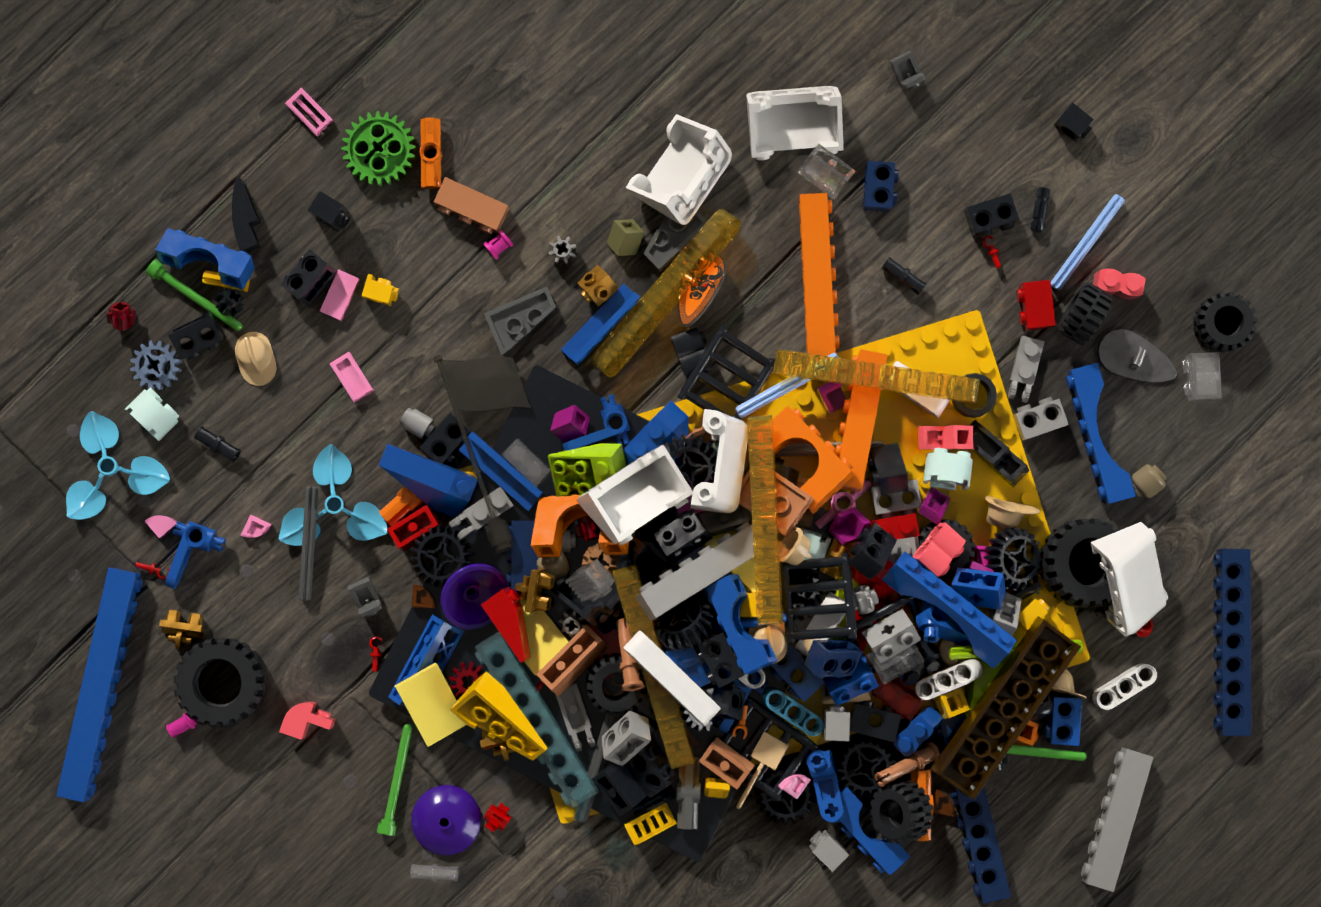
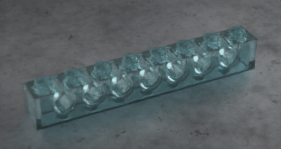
(536, 705)

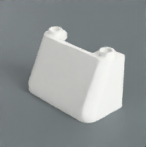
(794, 120)
(684, 170)
(725, 492)
(636, 495)
(1132, 577)

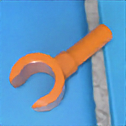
(741, 724)

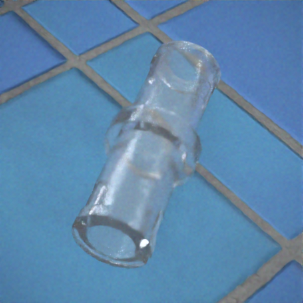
(434, 872)

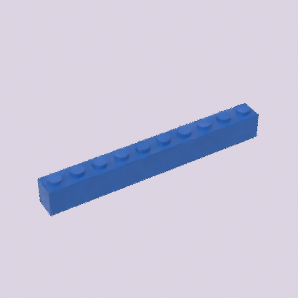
(99, 685)

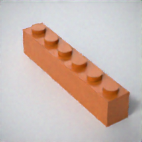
(859, 424)

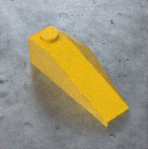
(495, 711)

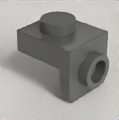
(907, 70)
(365, 597)

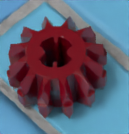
(460, 681)

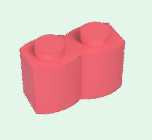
(1122, 285)
(939, 549)

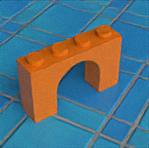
(831, 471)
(551, 521)

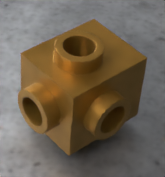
(597, 286)

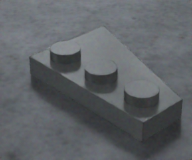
(672, 239)
(518, 318)

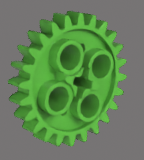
(394, 162)

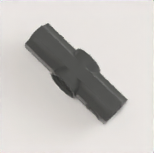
(688, 795)

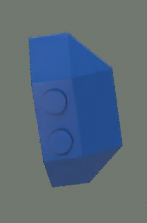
(661, 429)

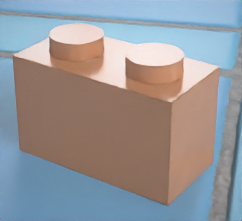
(726, 763)

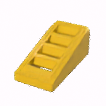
(716, 788)
(654, 831)

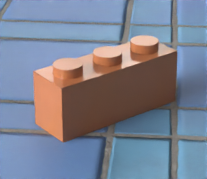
(471, 206)
(572, 660)

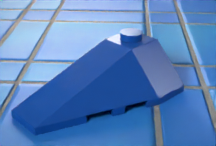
(436, 484)

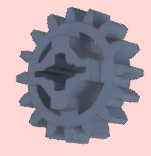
(164, 361)

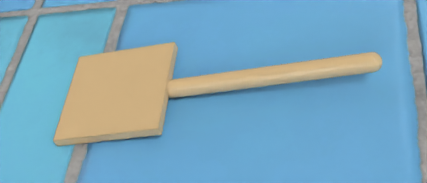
(769, 752)

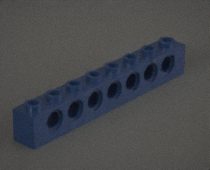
(1241, 653)
(807, 684)
(998, 887)

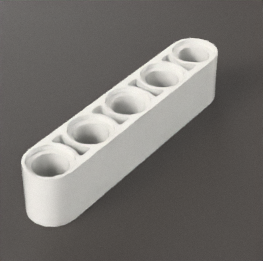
(671, 678)

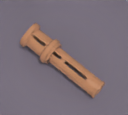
(628, 665)
(915, 761)

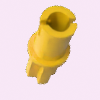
(213, 278)

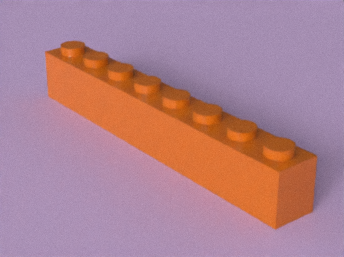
(818, 274)

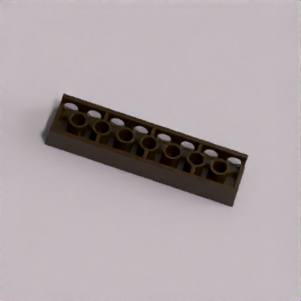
(1005, 708)

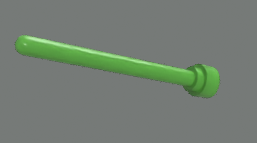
(157, 270)
(1047, 752)
(387, 823)

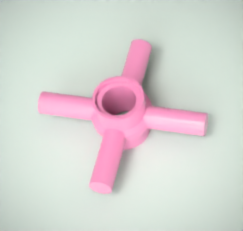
(838, 496)

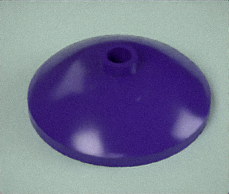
(465, 607)
(448, 803)

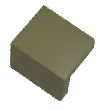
(625, 237)

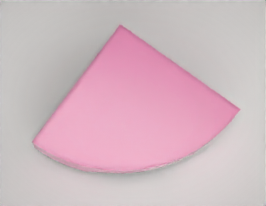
(161, 524)
(255, 527)
(795, 785)

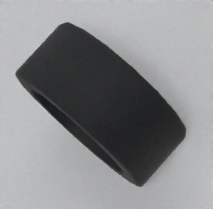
(991, 398)

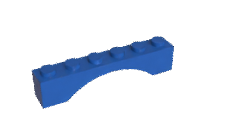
(1113, 481)
(914, 580)

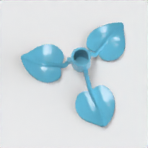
(334, 468)
(146, 473)

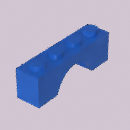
(179, 249)
(727, 598)
(887, 855)

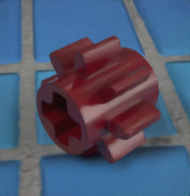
(121, 316)
(587, 528)

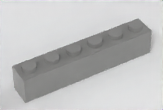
(698, 573)
(1116, 819)

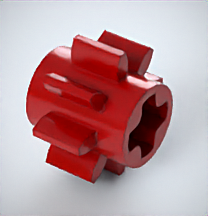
(496, 817)

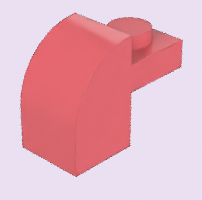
(947, 437)
(300, 716)

